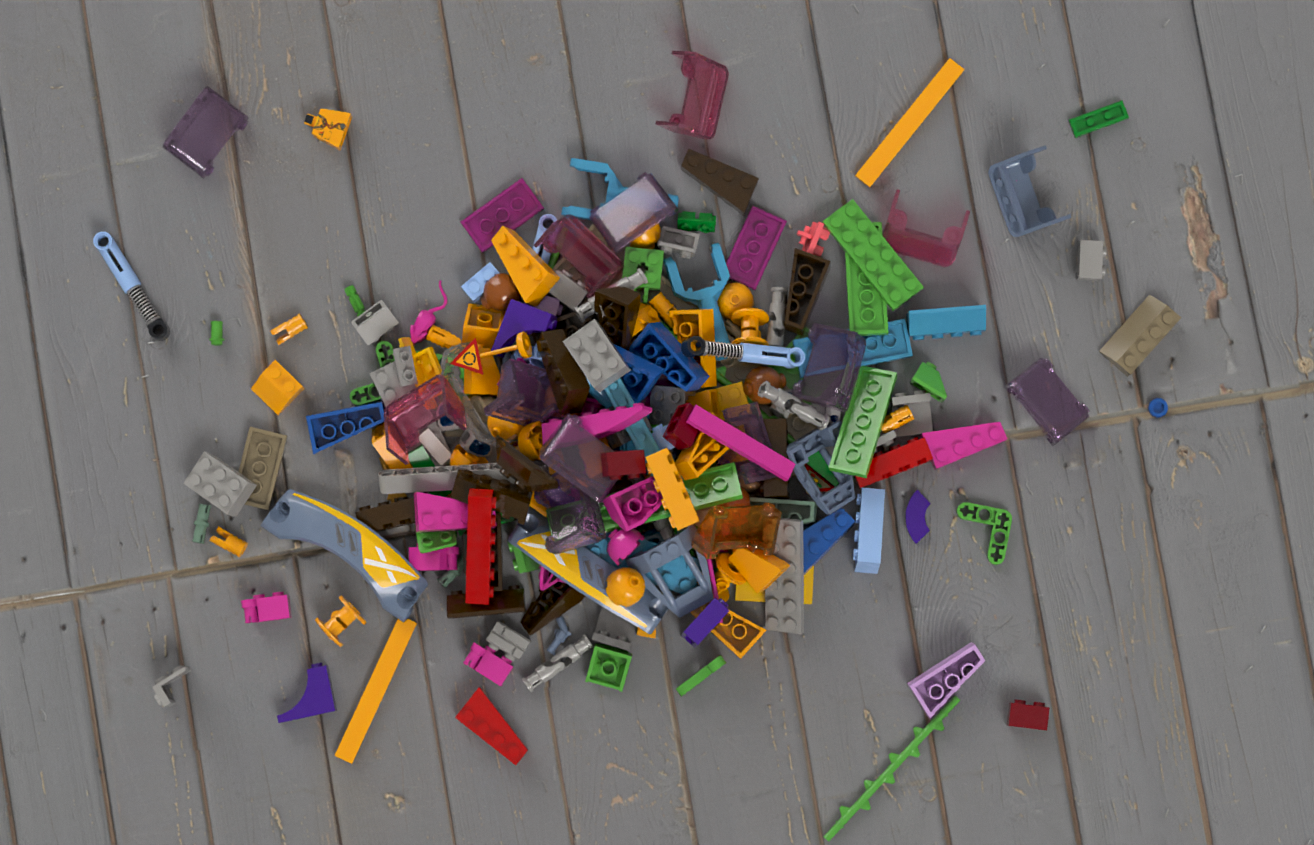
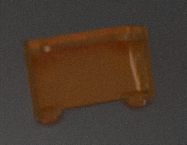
(738, 528)

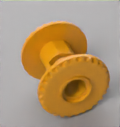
(750, 320)
(725, 575)
(340, 620)

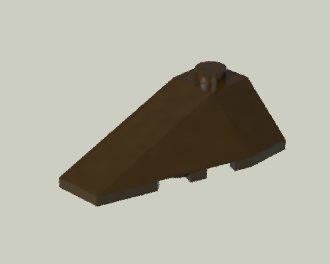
(618, 313)
(550, 605)

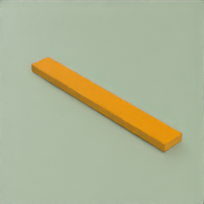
(909, 122)
(375, 690)

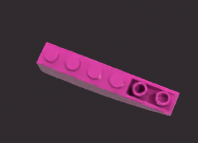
(604, 422)

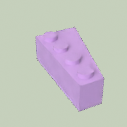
(945, 678)

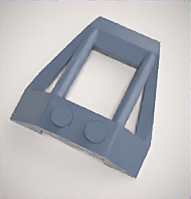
(806, 446)
(664, 553)

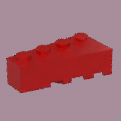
(896, 461)
(487, 722)

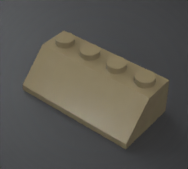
(1139, 335)

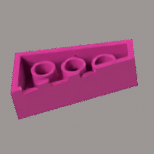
(957, 443)
(439, 513)

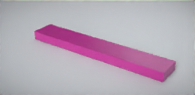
(740, 443)

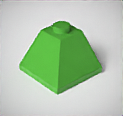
(929, 379)

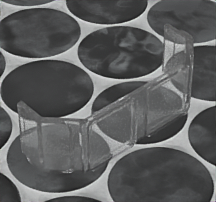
(472, 418)

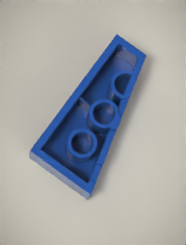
(663, 349)
(641, 377)
(337, 425)
(824, 535)

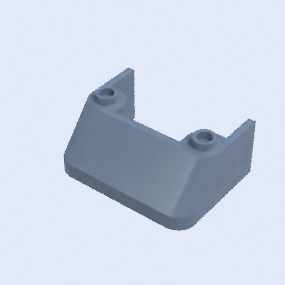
(1018, 197)

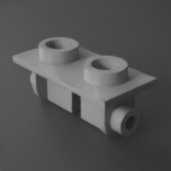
(405, 366)

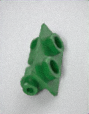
(688, 222)

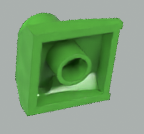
(609, 666)

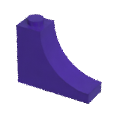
(522, 318)
(705, 622)
(317, 697)

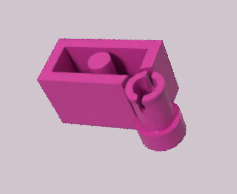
(435, 560)
(267, 608)
(488, 664)

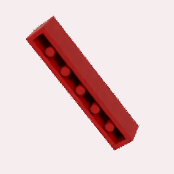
(480, 546)

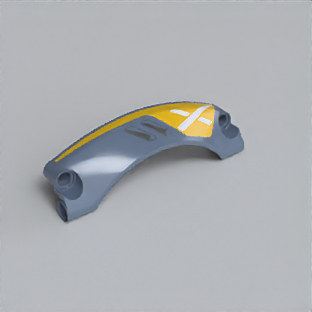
(374, 558)
(583, 572)

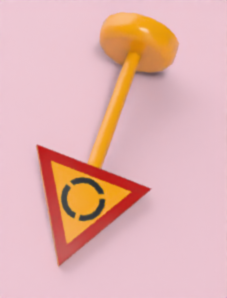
(471, 358)

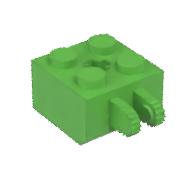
(652, 260)

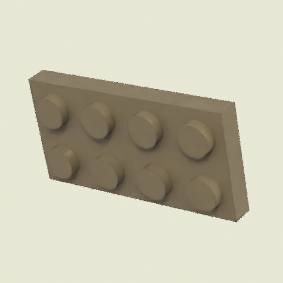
(262, 464)

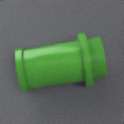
(216, 333)

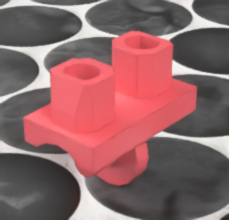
(810, 237)

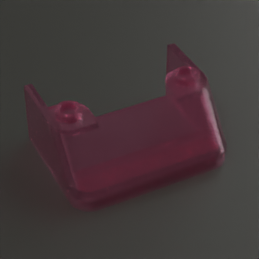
(702, 97)
(922, 245)
(583, 251)
(417, 410)

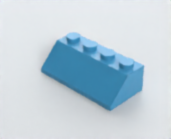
(946, 321)

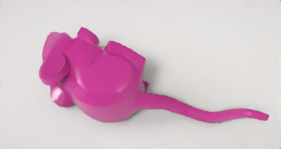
(425, 320)

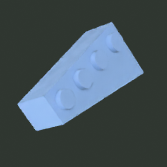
(870, 529)

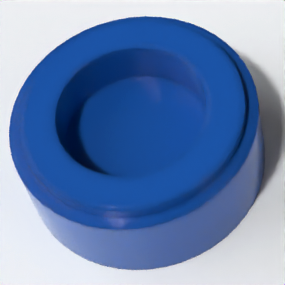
(1157, 407)

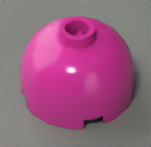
(623, 544)

